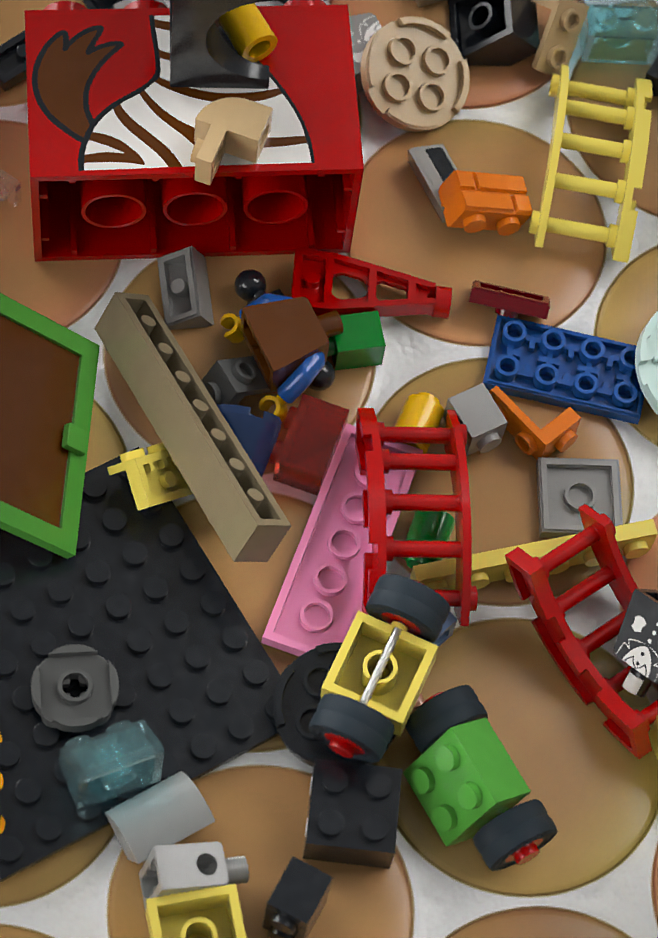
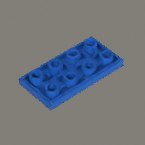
(564, 369)

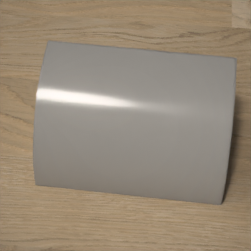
(159, 816)

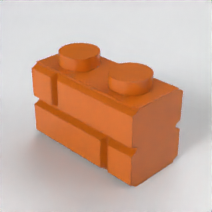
(485, 202)

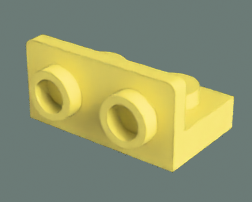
(152, 476)

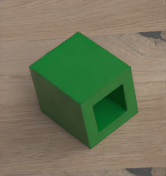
(360, 343)

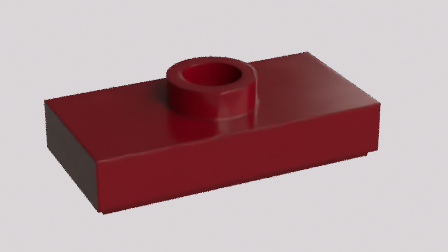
(509, 301)

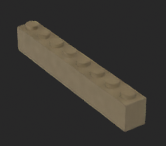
(192, 429)

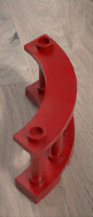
(380, 502)
(573, 654)

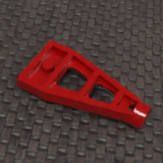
(314, 280)

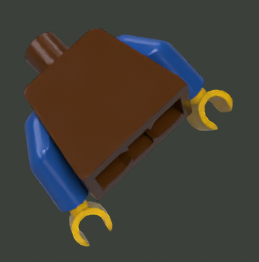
(285, 342)

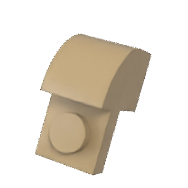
(229, 127)

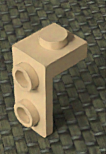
(559, 34)

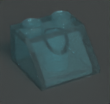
(620, 32)
(111, 763)

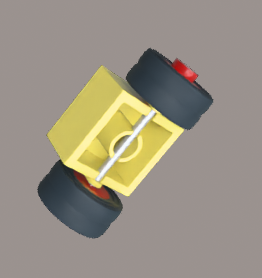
(380, 669)

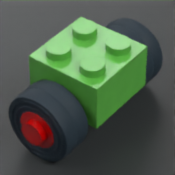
(472, 782)

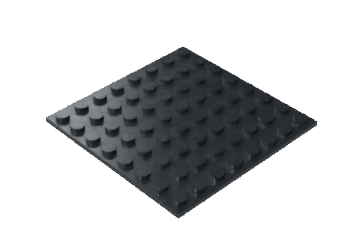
(163, 622)

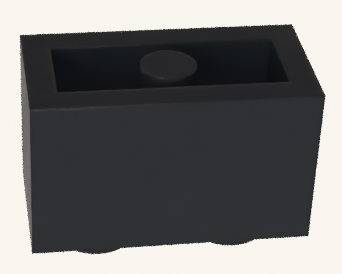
(296, 901)

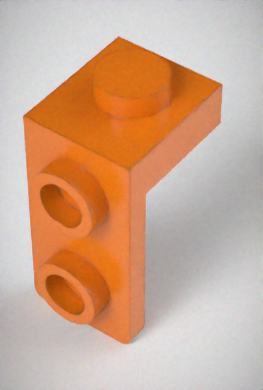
(531, 439)

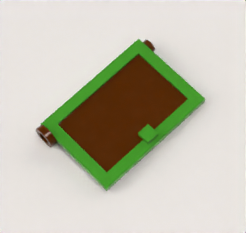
(43, 426)

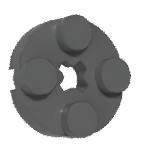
(68, 712)

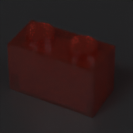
(309, 443)

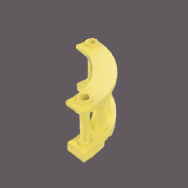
(631, 152)

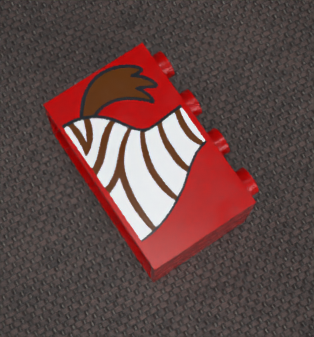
(119, 141)

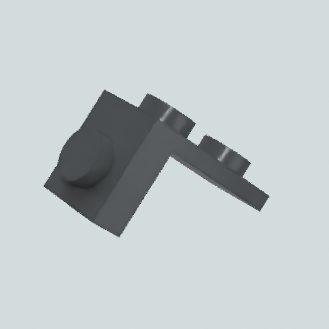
(233, 379)

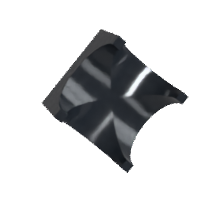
(200, 52)

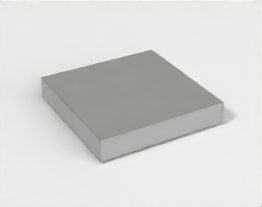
(570, 483)

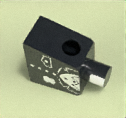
(639, 641)

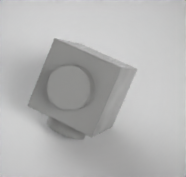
(482, 418)

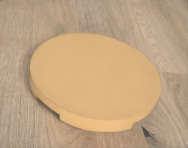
(414, 74)

